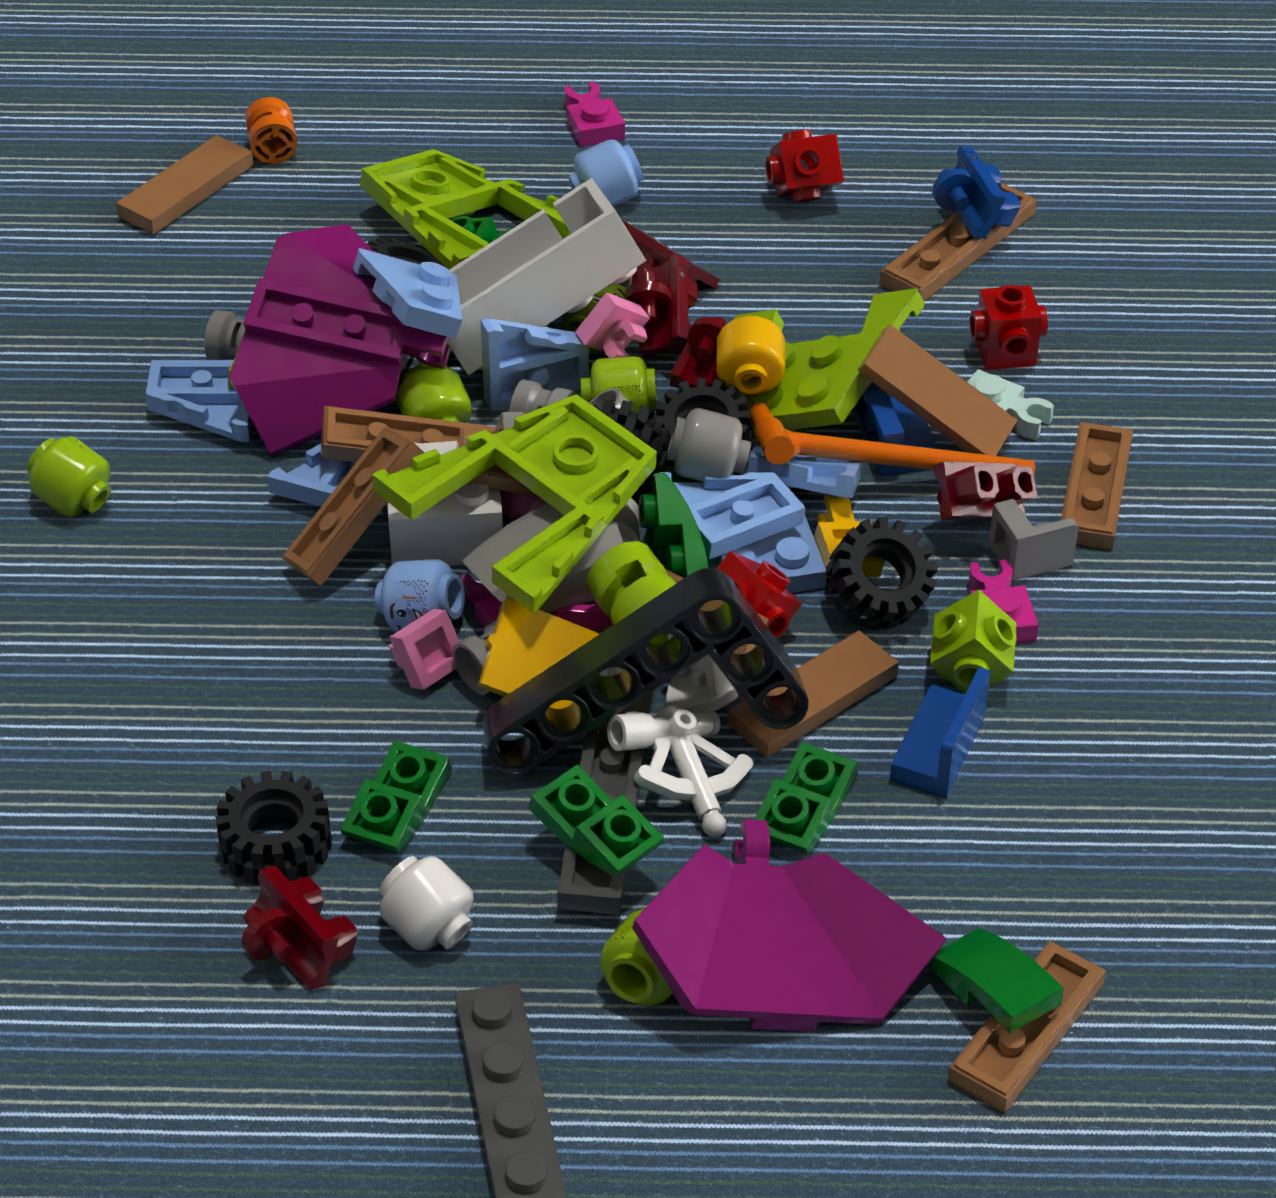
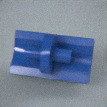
(975, 194)

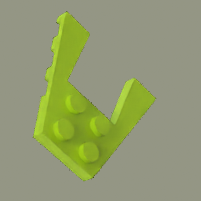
(433, 187)
(563, 455)

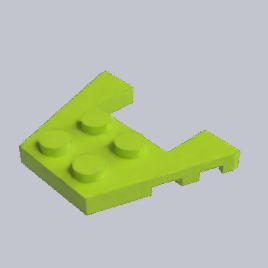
(823, 374)

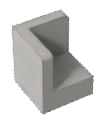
(1030, 547)

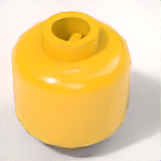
(751, 355)

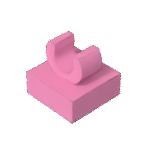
(613, 326)
(425, 648)

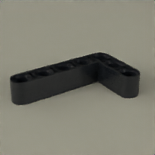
(645, 669)

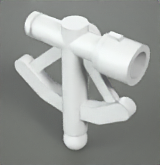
(681, 733)

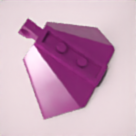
(320, 339)
(782, 940)

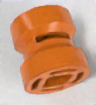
(271, 130)

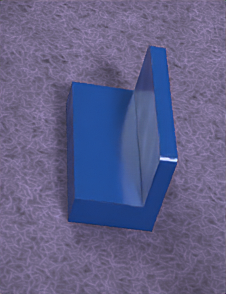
(889, 421)
(941, 736)

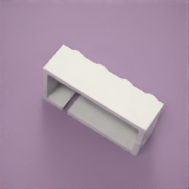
(538, 275)

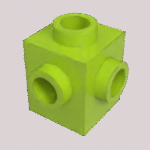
(970, 637)

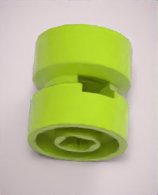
(627, 580)

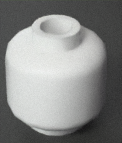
(426, 903)

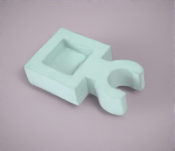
(1010, 397)

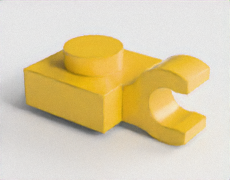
(833, 528)

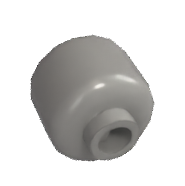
(707, 445)

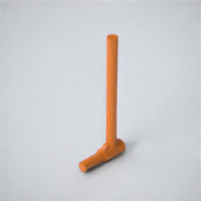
(781, 445)

